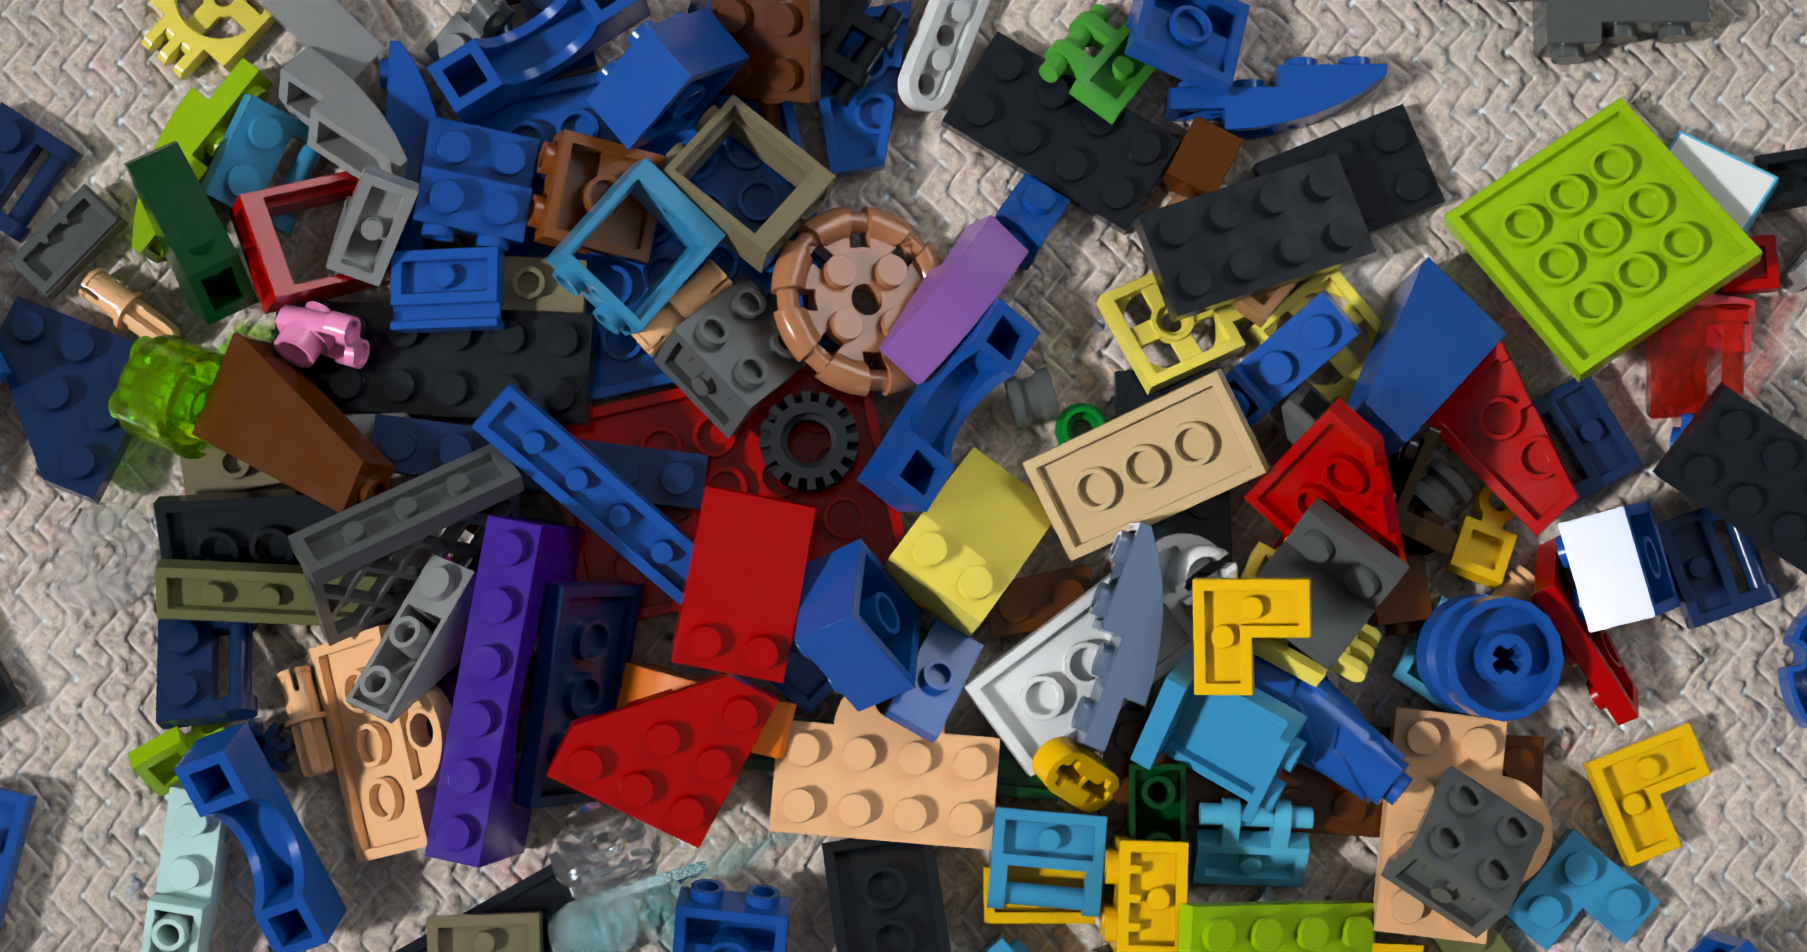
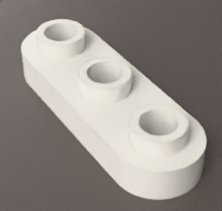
(939, 63)

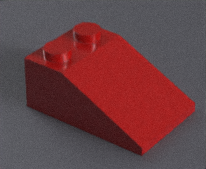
(743, 584)

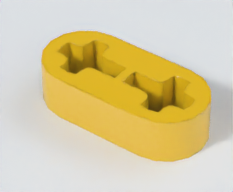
(1071, 781)

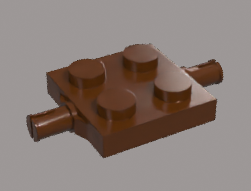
(782, 50)

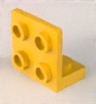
(1145, 894)

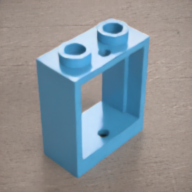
(673, 211)

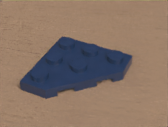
(62, 394)

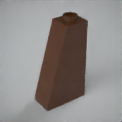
(289, 428)

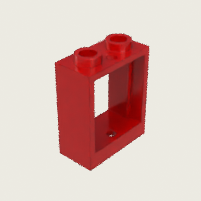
(263, 251)

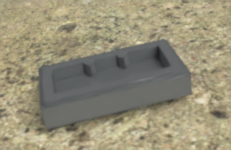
(68, 242)

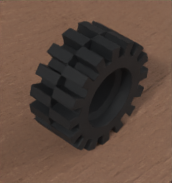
(806, 408)

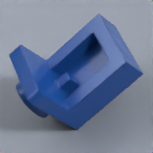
(1032, 214)

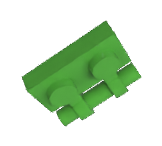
(1102, 82)

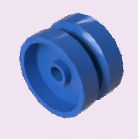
(1490, 656)

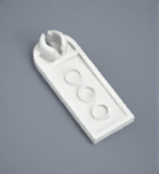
(1039, 681)

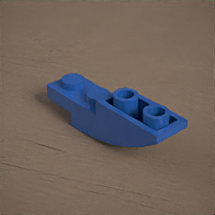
(1296, 98)
(408, 114)
(1290, 356)

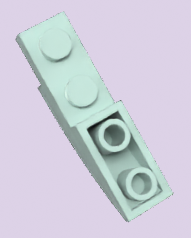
(188, 881)

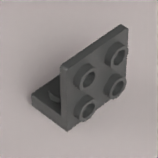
(729, 356)
(1347, 576)
(1466, 854)

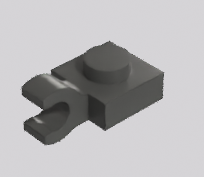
(483, 22)

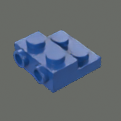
(1189, 39)
(474, 184)
(730, 920)

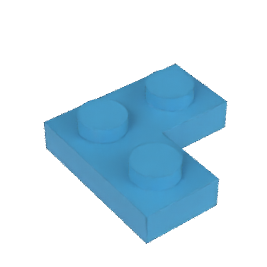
(1576, 880)

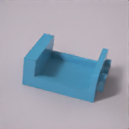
(1226, 738)

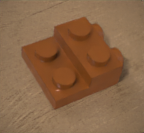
(577, 176)

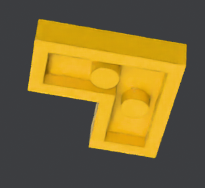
(1232, 614)
(1630, 788)

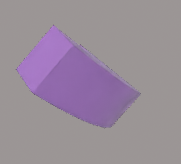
(953, 298)

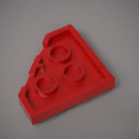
(1343, 466)
(667, 753)

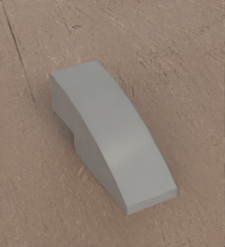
(328, 30)
(339, 116)

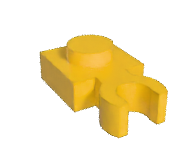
(1482, 544)

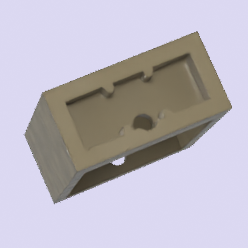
(809, 177)

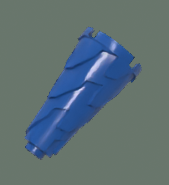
(1338, 736)

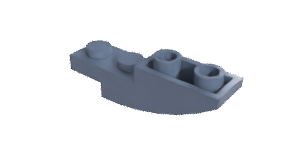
(1133, 614)

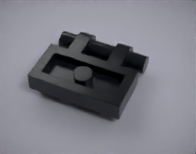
(837, 22)

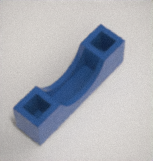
(502, 68)
(917, 449)
(293, 891)

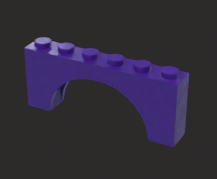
(478, 778)

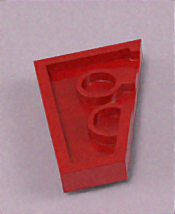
(1505, 442)
(1594, 651)

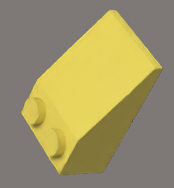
(969, 542)

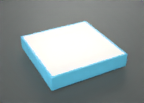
(1730, 180)

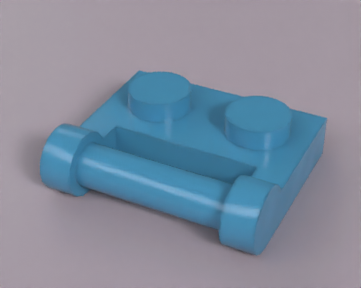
(253, 152)
(1047, 842)

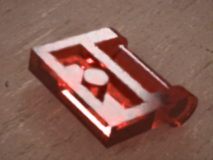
(1679, 358)

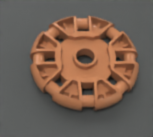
(830, 290)

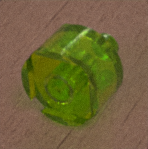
(165, 392)

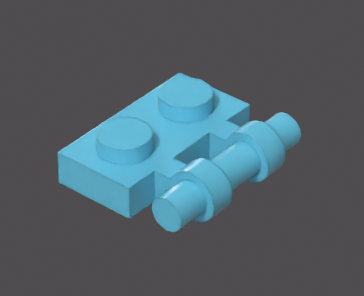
(1251, 856)

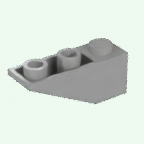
(419, 643)

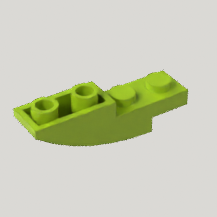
(199, 130)

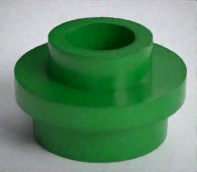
(1074, 413)

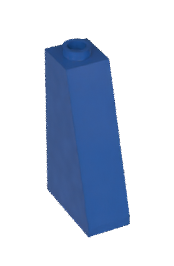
(1420, 354)

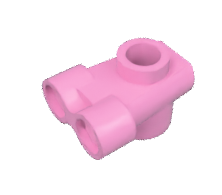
(318, 331)

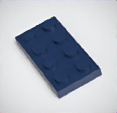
(577, 673)

